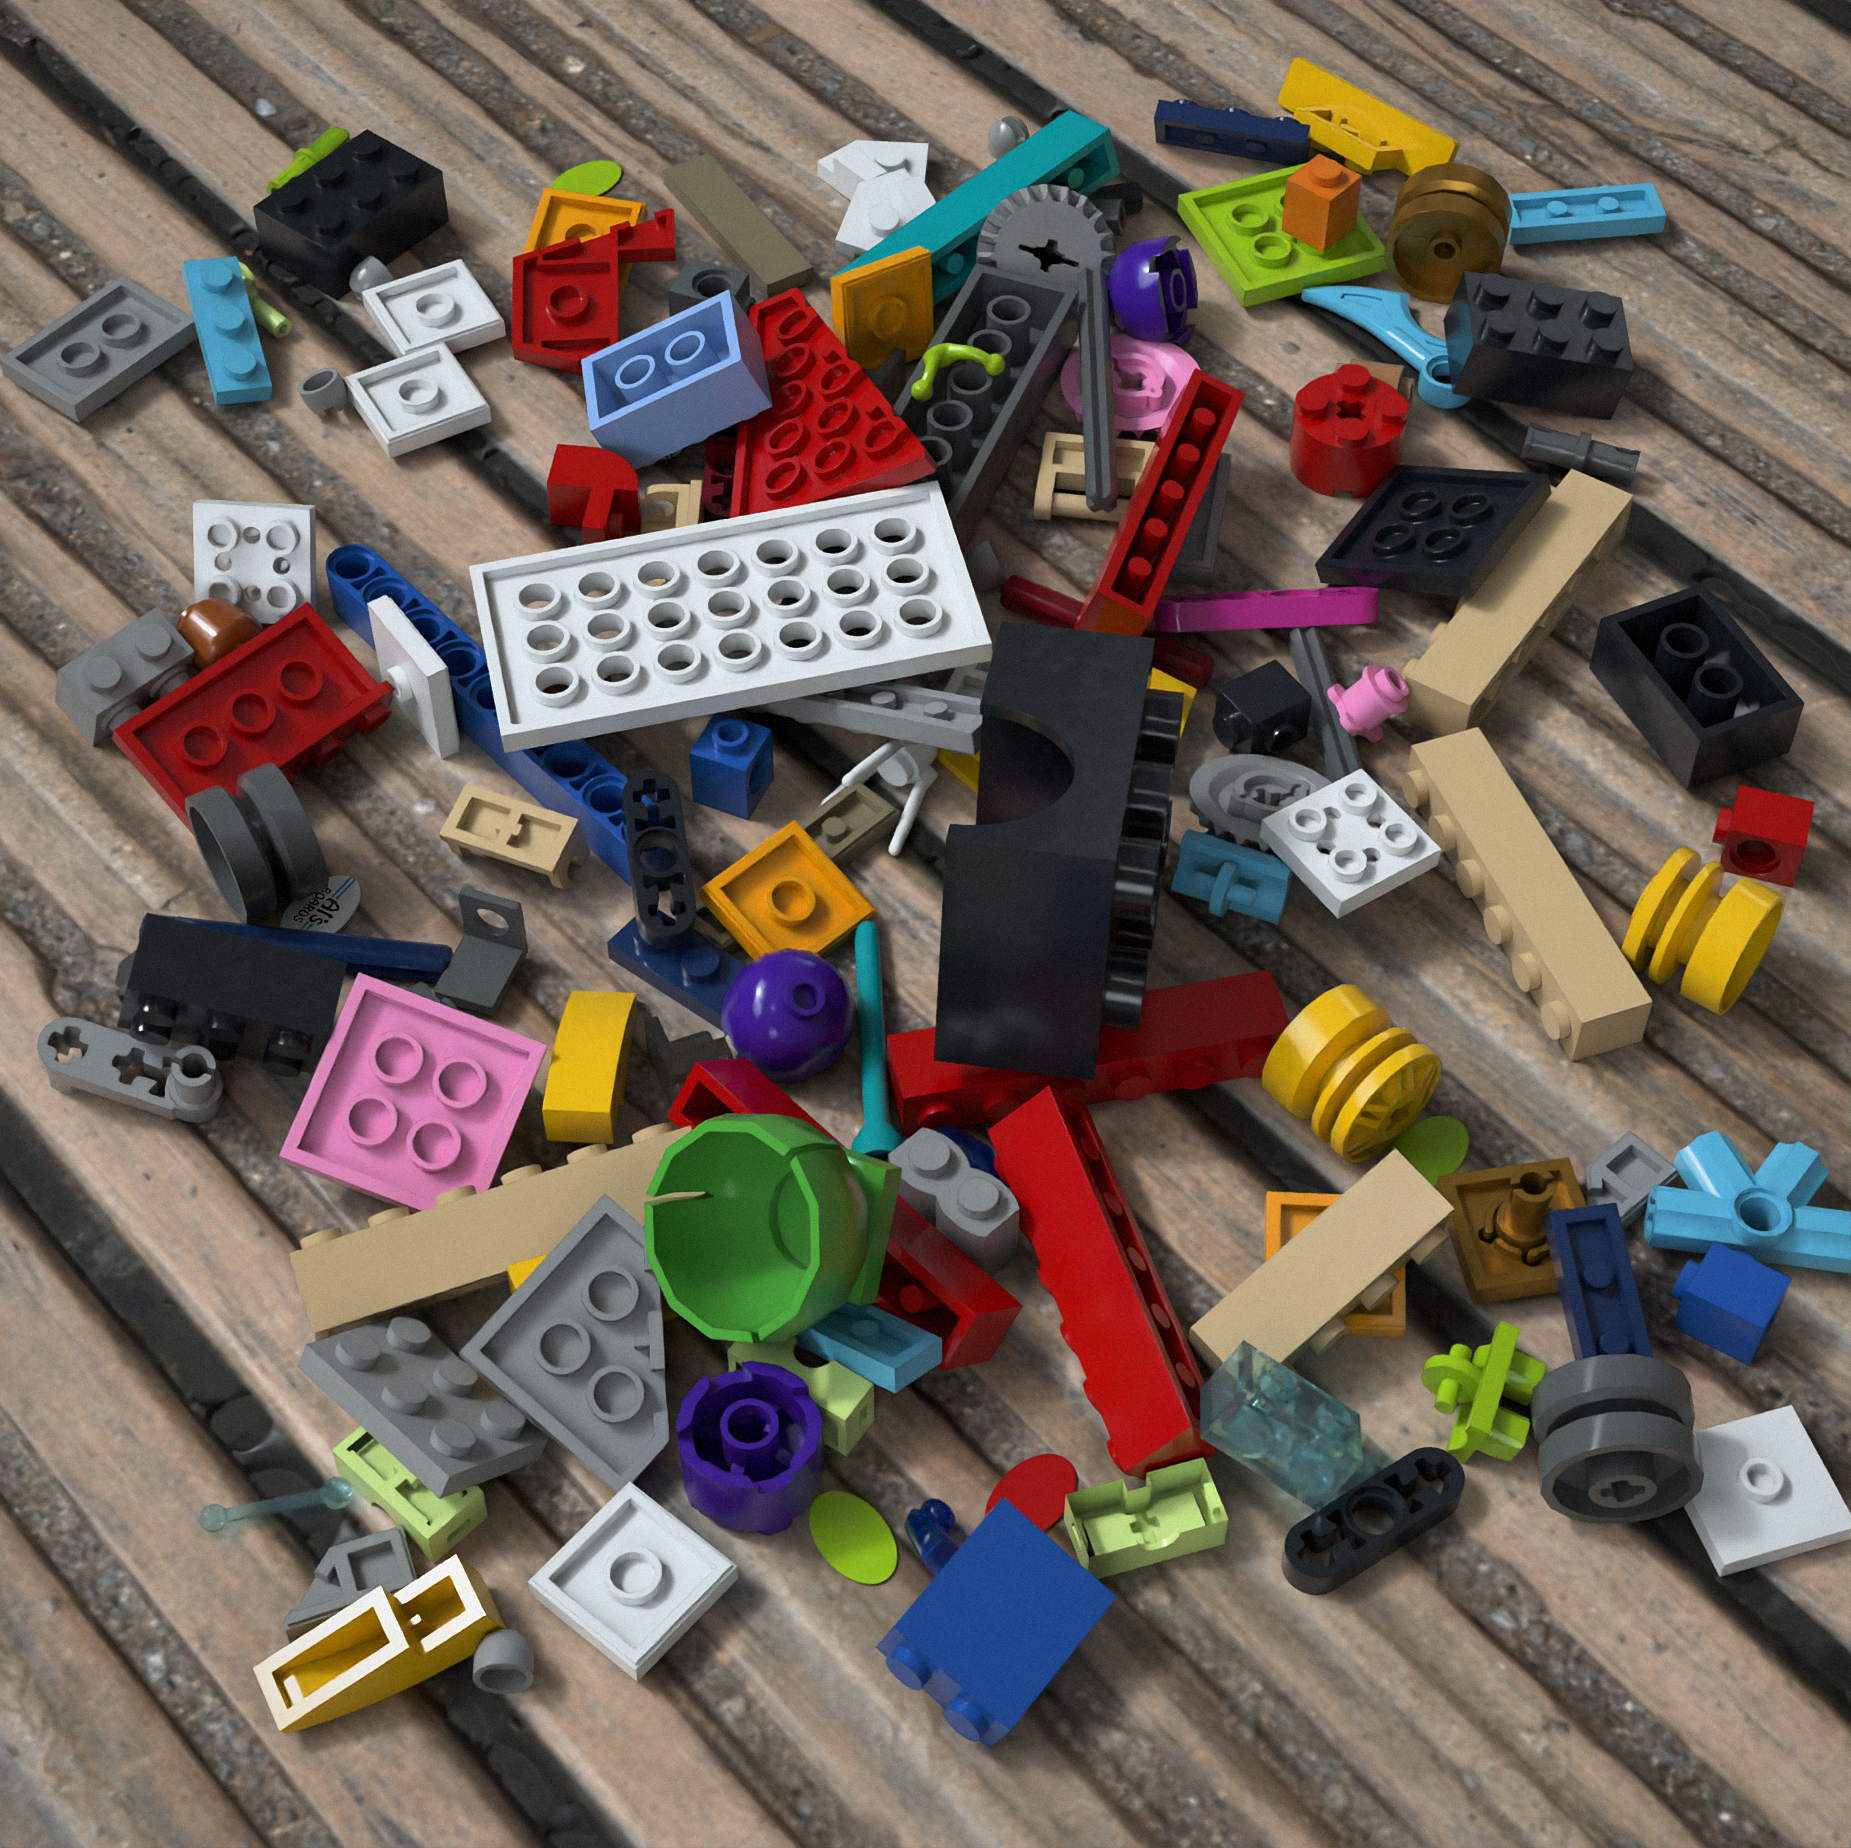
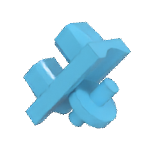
(1232, 876)

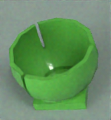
(778, 1234)

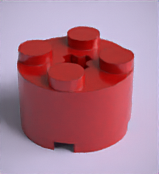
(1347, 432)

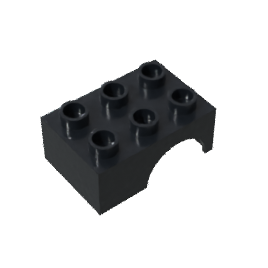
(1066, 856)

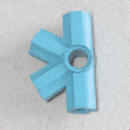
(1750, 1212)

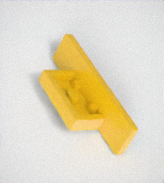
(1359, 124)

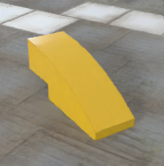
(589, 1067)
(379, 1647)

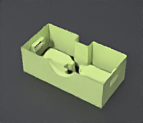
(841, 1395)
(426, 1520)
(1146, 1522)

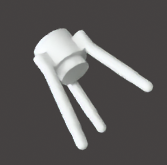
(899, 766)

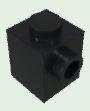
(1262, 711)

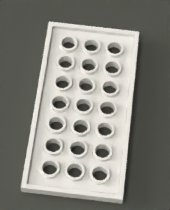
(712, 681)

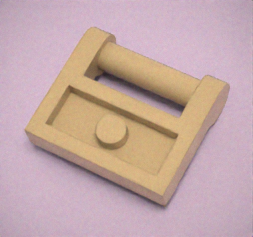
(1064, 468)

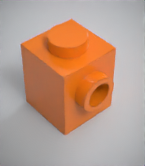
(1321, 202)

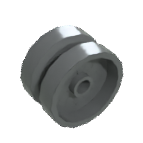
(257, 842)
(1616, 1439)

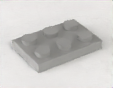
(99, 348)
(423, 1403)

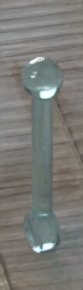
(335, 1494)

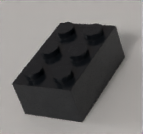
(351, 207)
(1537, 345)
(1695, 686)
(231, 995)

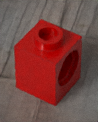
(1764, 835)

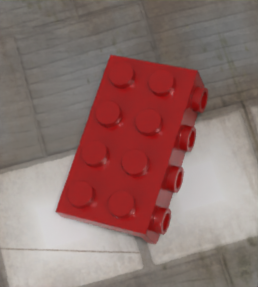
(273, 699)

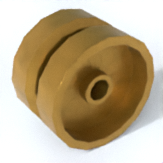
(1446, 224)

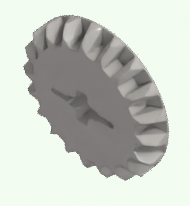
(1044, 214)
(1243, 789)

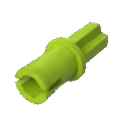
(306, 158)

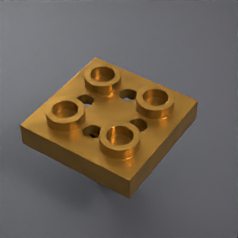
(1511, 1208)

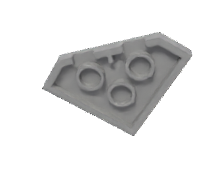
(586, 1348)

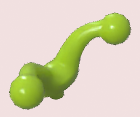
(946, 354)

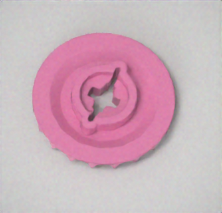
(1153, 366)

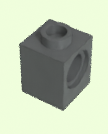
(704, 280)

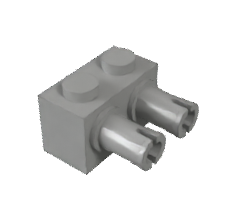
(123, 675)

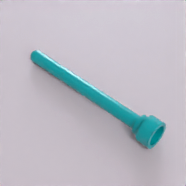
(877, 1135)

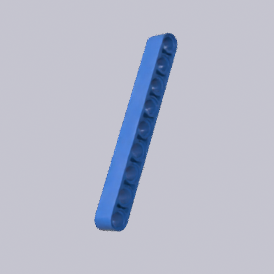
(560, 776)

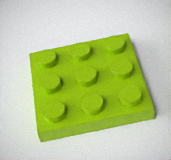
(1259, 262)

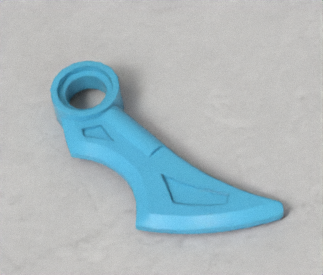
(1389, 319)

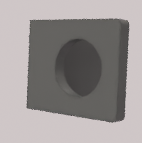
(486, 954)

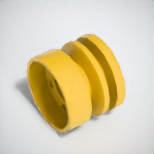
(1712, 935)
(1351, 1073)

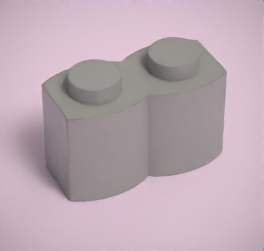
(958, 1200)

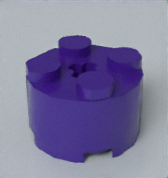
(751, 1447)

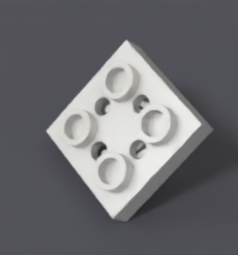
(261, 561)
(1344, 871)

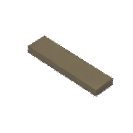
(738, 225)
(840, 827)

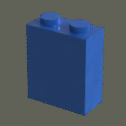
(995, 1625)

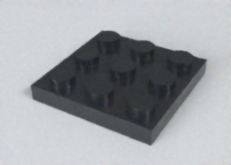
(1434, 529)

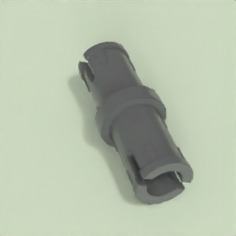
(1580, 454)

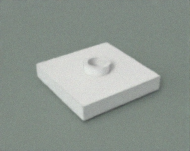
(434, 309)
(417, 400)
(416, 674)
(1764, 1493)
(633, 1580)

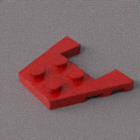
(571, 291)

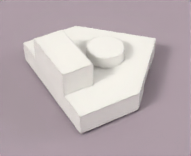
(871, 159)
(880, 209)

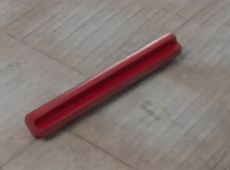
(1063, 611)

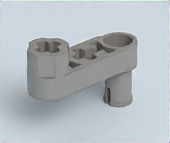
(106, 1048)

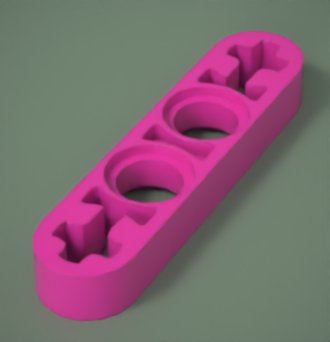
(1266, 609)

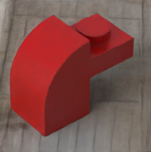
(593, 492)

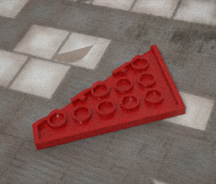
(826, 422)

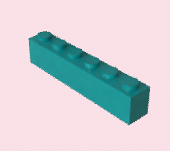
(1063, 153)

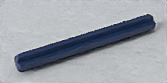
(361, 953)

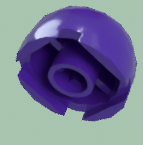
(1153, 290)
(789, 1014)

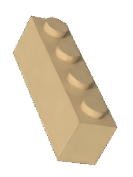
(1329, 1269)

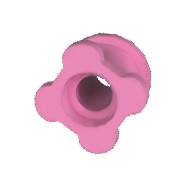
(1370, 701)

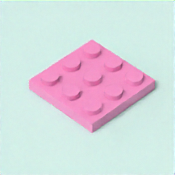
(411, 1098)

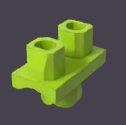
(1478, 1387)

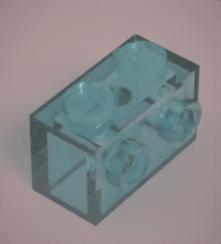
(1280, 1426)

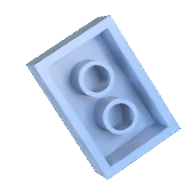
(676, 382)

